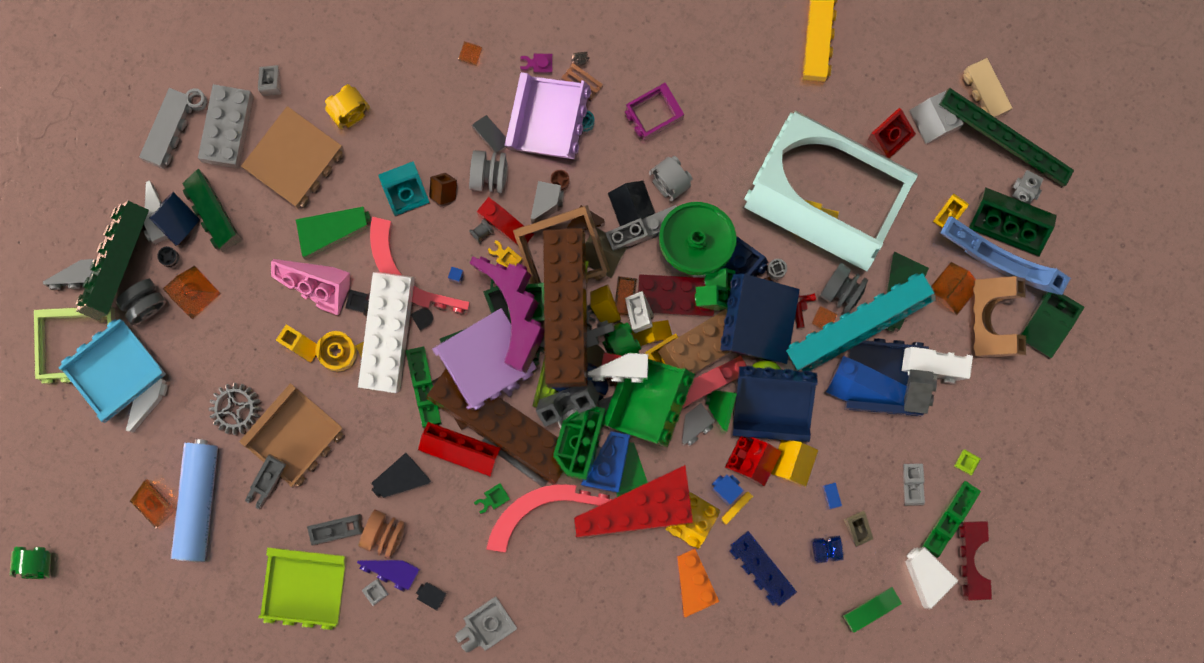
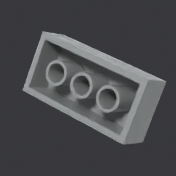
(225, 126)

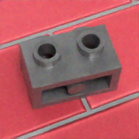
(919, 391)

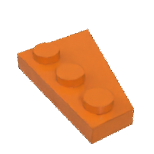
(695, 585)

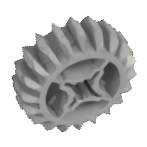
(226, 411)

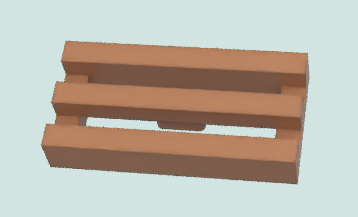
(574, 67)

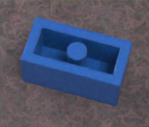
(456, 275)
(832, 495)

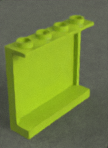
(303, 588)

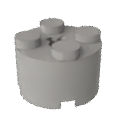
(671, 178)

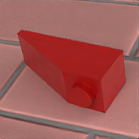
(501, 219)

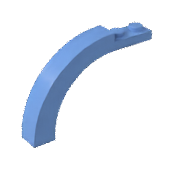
(1035, 275)

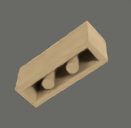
(987, 88)

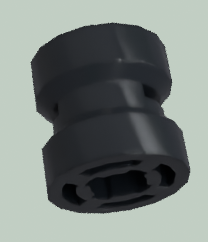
(168, 253)

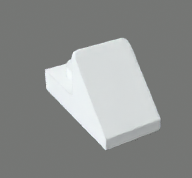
(639, 312)

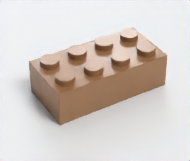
(698, 346)

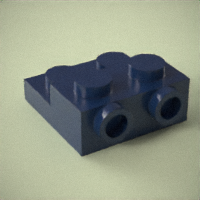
(747, 260)

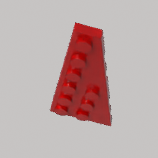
(650, 506)

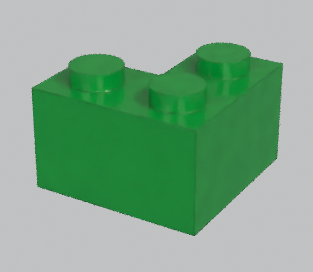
(717, 290)

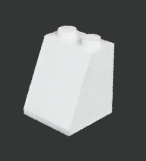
(929, 576)

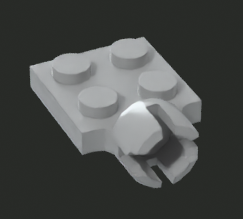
(486, 626)

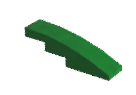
(422, 385)
(951, 519)

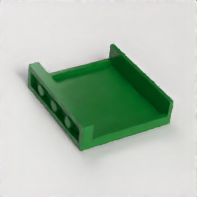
(650, 407)

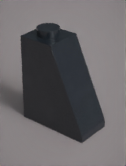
(399, 478)

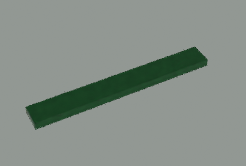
(1006, 137)

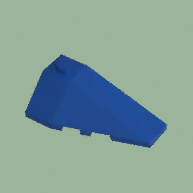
(861, 383)

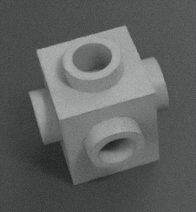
(1025, 190)

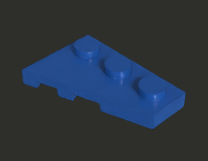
(609, 464)

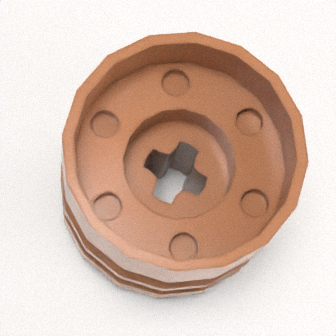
(382, 534)

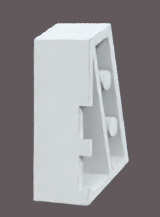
(943, 365)

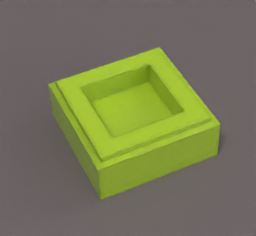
(967, 462)

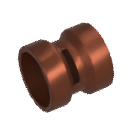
(561, 178)

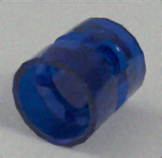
(827, 549)

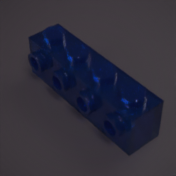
(763, 569)

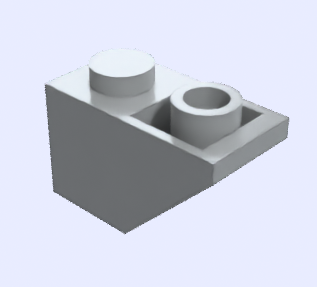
(695, 422)

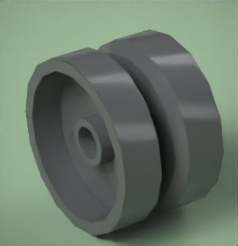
(140, 301)

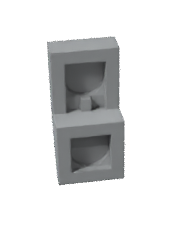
(913, 484)

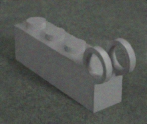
(168, 125)

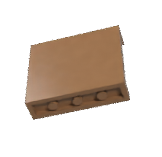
(293, 157)
(294, 433)

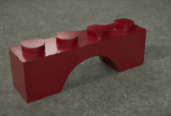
(973, 536)

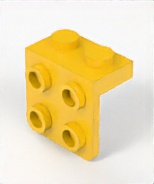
(703, 518)

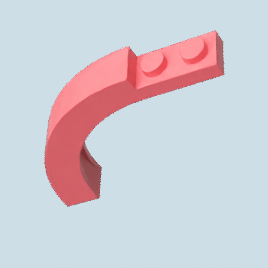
(380, 245)
(714, 380)
(522, 506)

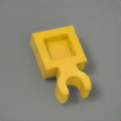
(505, 256)

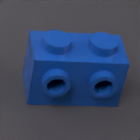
(727, 488)

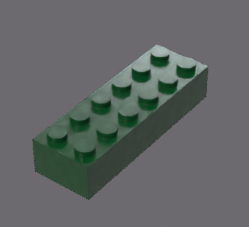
(112, 260)

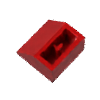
(753, 459)

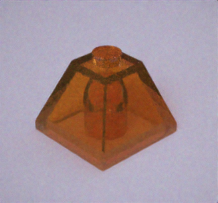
(191, 291)

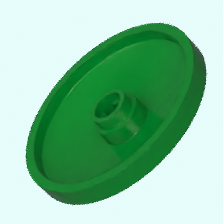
(697, 238)

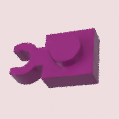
(541, 63)

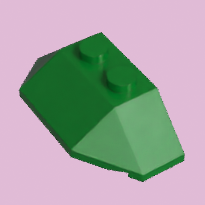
(579, 442)

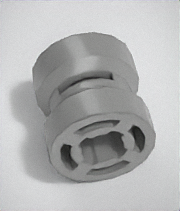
(774, 269)

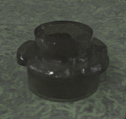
(580, 58)

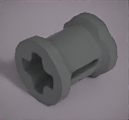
(481, 231)

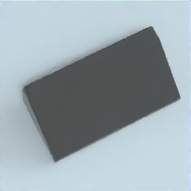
(490, 134)

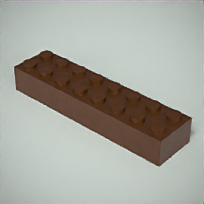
(565, 308)
(502, 427)

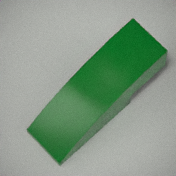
(872, 609)

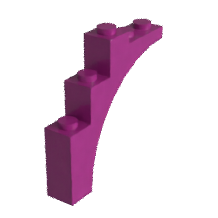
(525, 333)

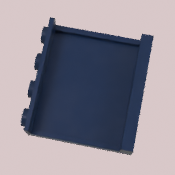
(759, 318)
(888, 360)
(774, 403)

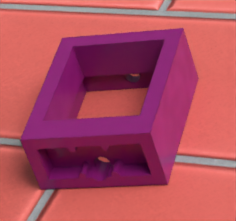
(671, 102)

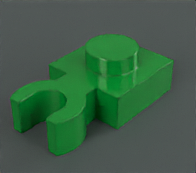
(495, 497)

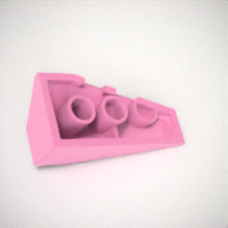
(319, 283)

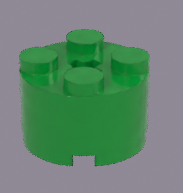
(620, 340)
(30, 563)

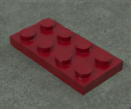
(673, 295)

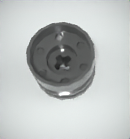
(844, 288)

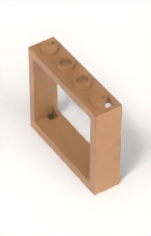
(526, 254)

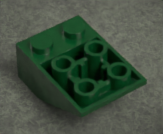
(1051, 322)

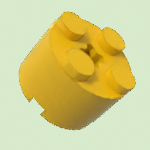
(346, 106)
(328, 343)

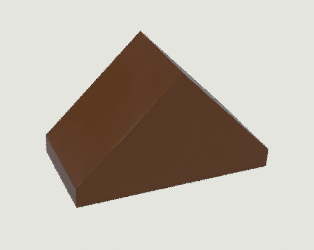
(579, 222)

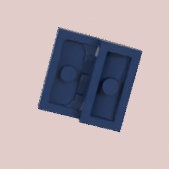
(174, 218)

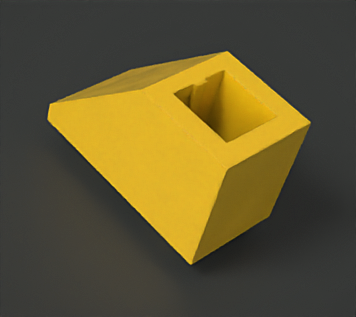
(297, 343)

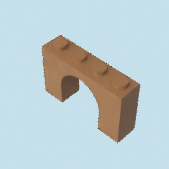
(987, 295)

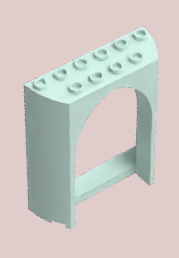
(780, 204)

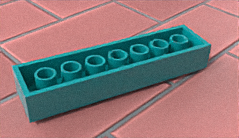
(861, 324)

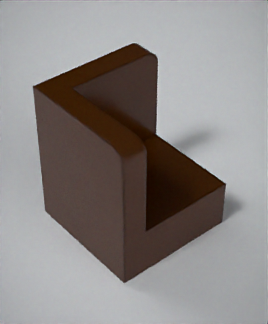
(442, 188)

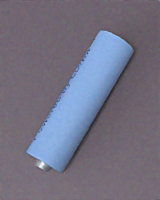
(194, 501)

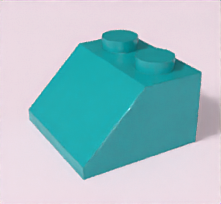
(403, 188)

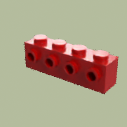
(459, 449)

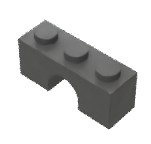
(552, 408)

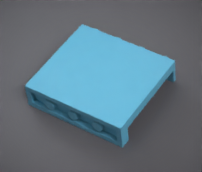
(112, 370)

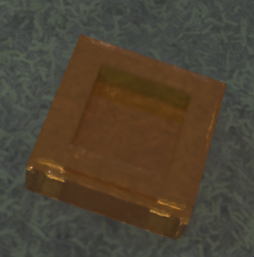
(470, 53)
(823, 317)

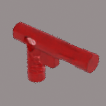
(802, 305)

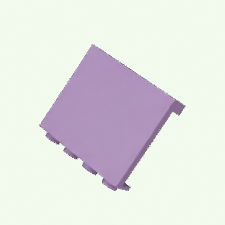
(547, 116)
(478, 357)

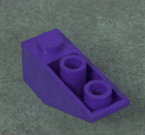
(397, 571)

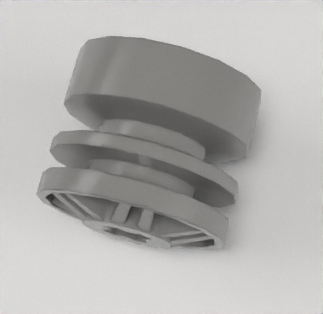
(488, 171)

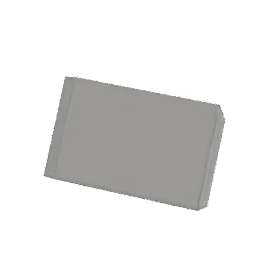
(269, 81)

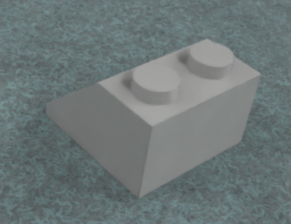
(934, 120)
(546, 201)

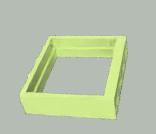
(39, 339)

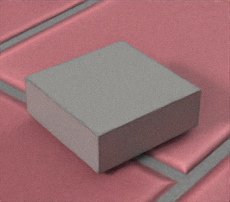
(375, 592)

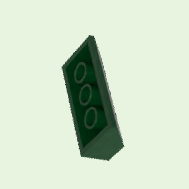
(211, 211)
(1012, 221)

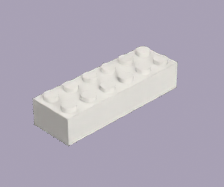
(386, 332)

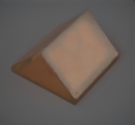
(954, 287)
(153, 503)

